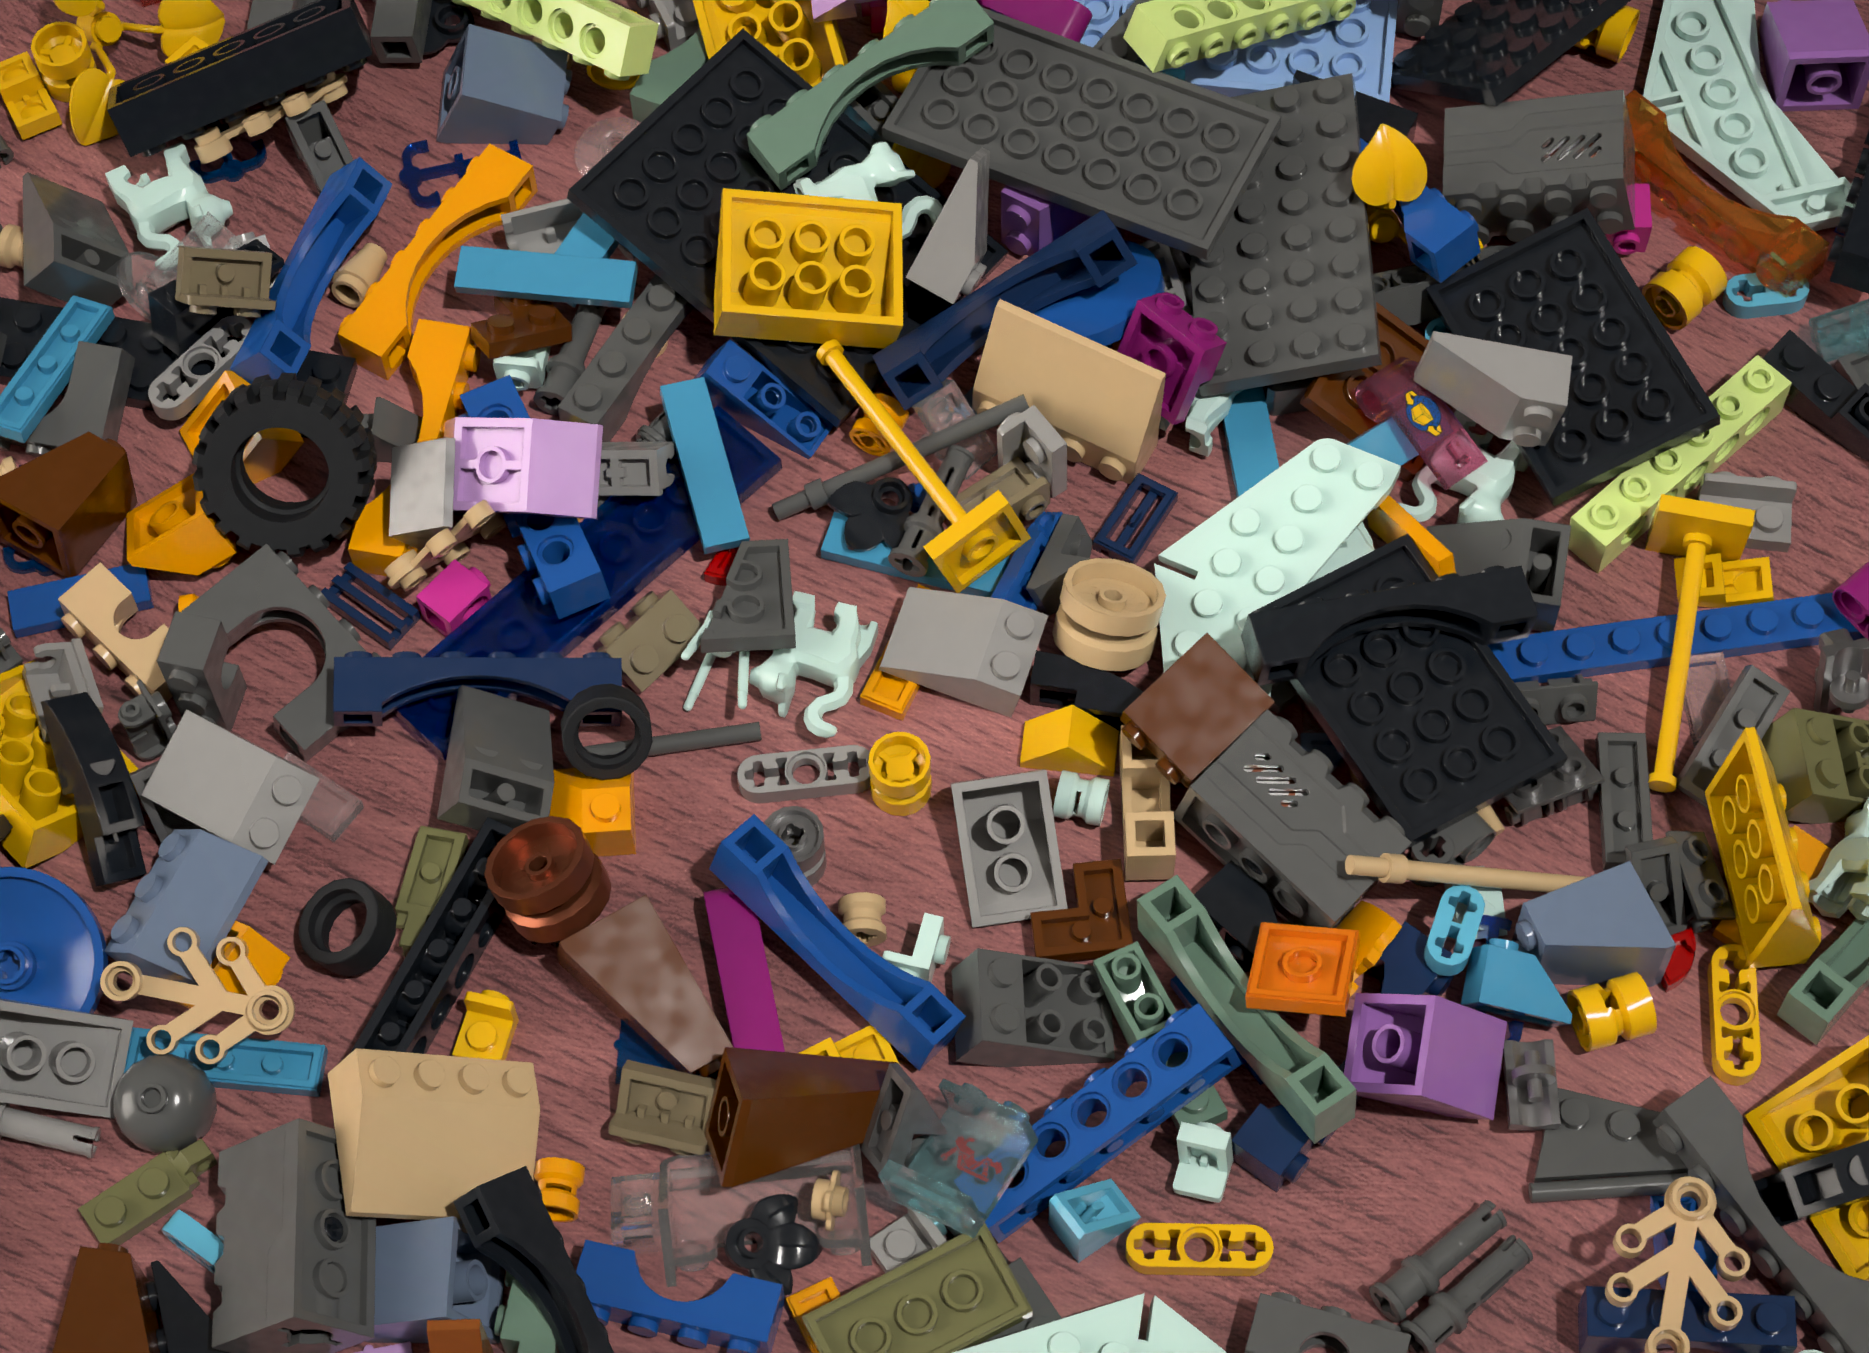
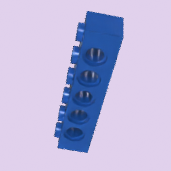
(551, 545)
(1127, 1118)

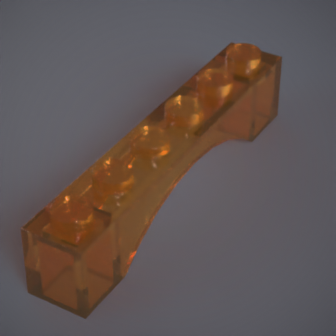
(1771, 245)

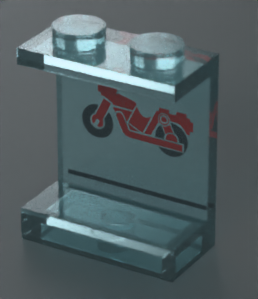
(968, 1169)

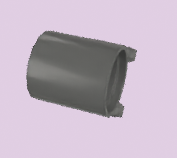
(1454, 844)

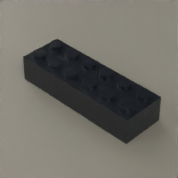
(238, 74)

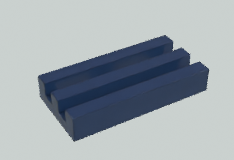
(1118, 548)
(343, 584)

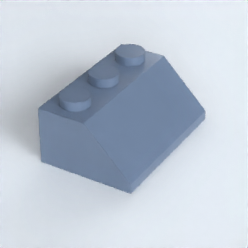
(192, 885)

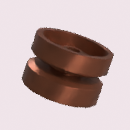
(548, 879)

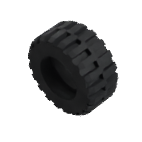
(253, 513)

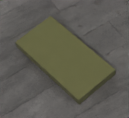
(926, 1305)

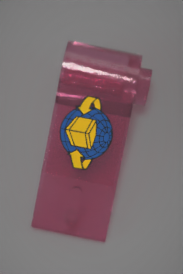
(1423, 420)

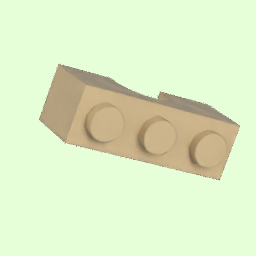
(98, 609)
(1145, 815)

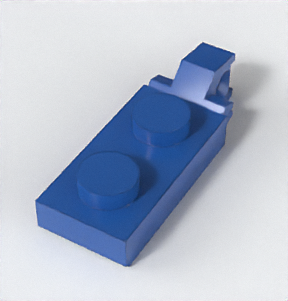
(1024, 561)

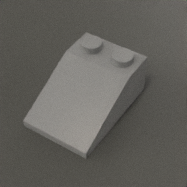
(958, 240)
(1498, 385)
(965, 646)
(230, 786)
(1008, 847)
(61, 1058)

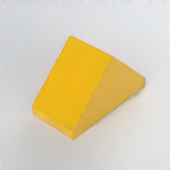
(1069, 742)

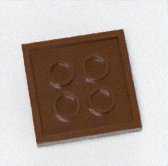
(1334, 396)

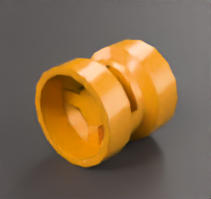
(868, 437)
(559, 1184)

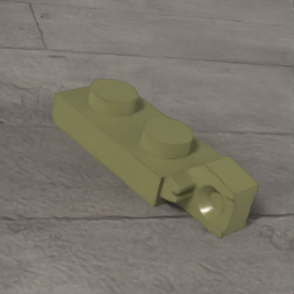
(428, 873)
(147, 1193)

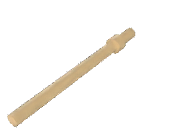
(1398, 869)

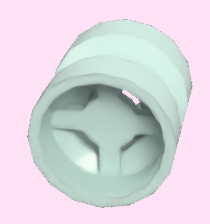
(1091, 802)

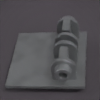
(1563, 787)

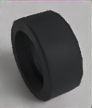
(614, 765)
(327, 906)

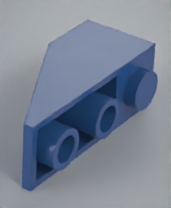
(762, 400)

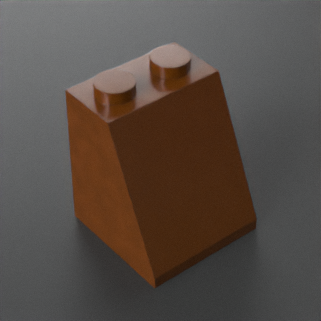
(67, 502)
(1194, 711)
(107, 1305)

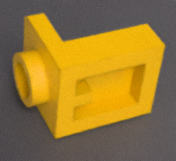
(486, 1026)

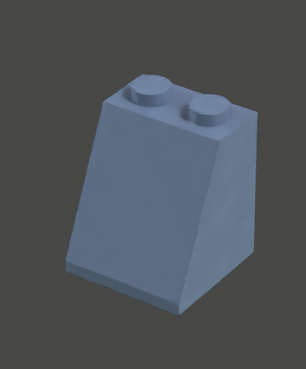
(502, 90)
(1596, 930)
(432, 1274)

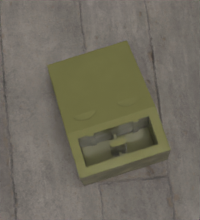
(1820, 764)

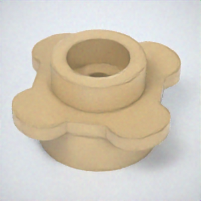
(829, 1200)

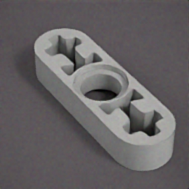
(203, 349)
(791, 760)

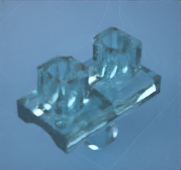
(1841, 331)

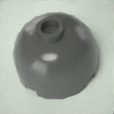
(164, 1103)

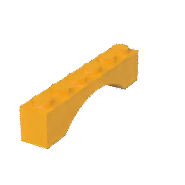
(382, 324)
(440, 366)

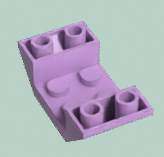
(526, 465)

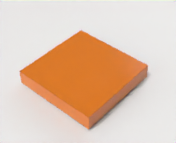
(1303, 969)

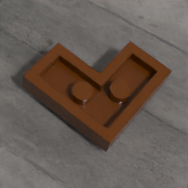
(520, 327)
(1095, 926)

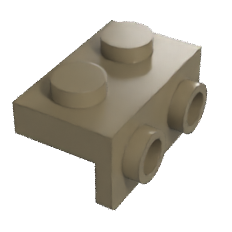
(224, 279)
(1017, 484)
(650, 638)
(663, 1108)

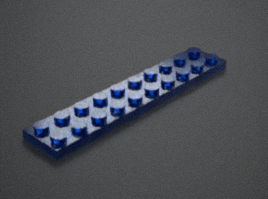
(632, 545)

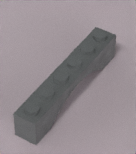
(618, 369)
(1709, 1140)

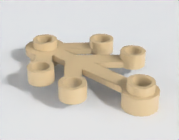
(214, 145)
(445, 546)
(209, 997)
(1680, 1262)

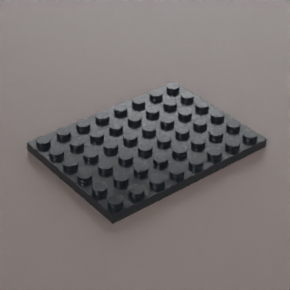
(666, 186)

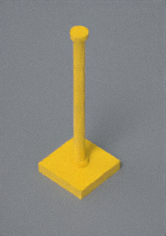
(1691, 531)
(975, 538)

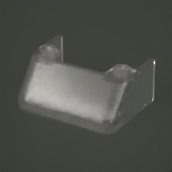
(698, 1211)

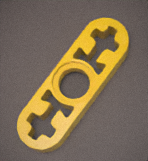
(1744, 995)
(1214, 1233)

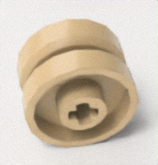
(1108, 614)

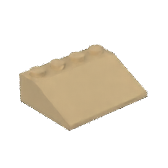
(1088, 392)
(428, 1129)

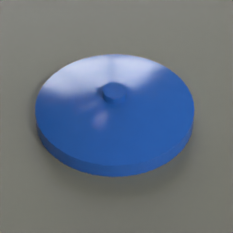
(1106, 311)
(48, 943)

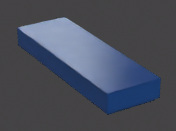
(37, 607)

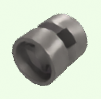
(804, 836)

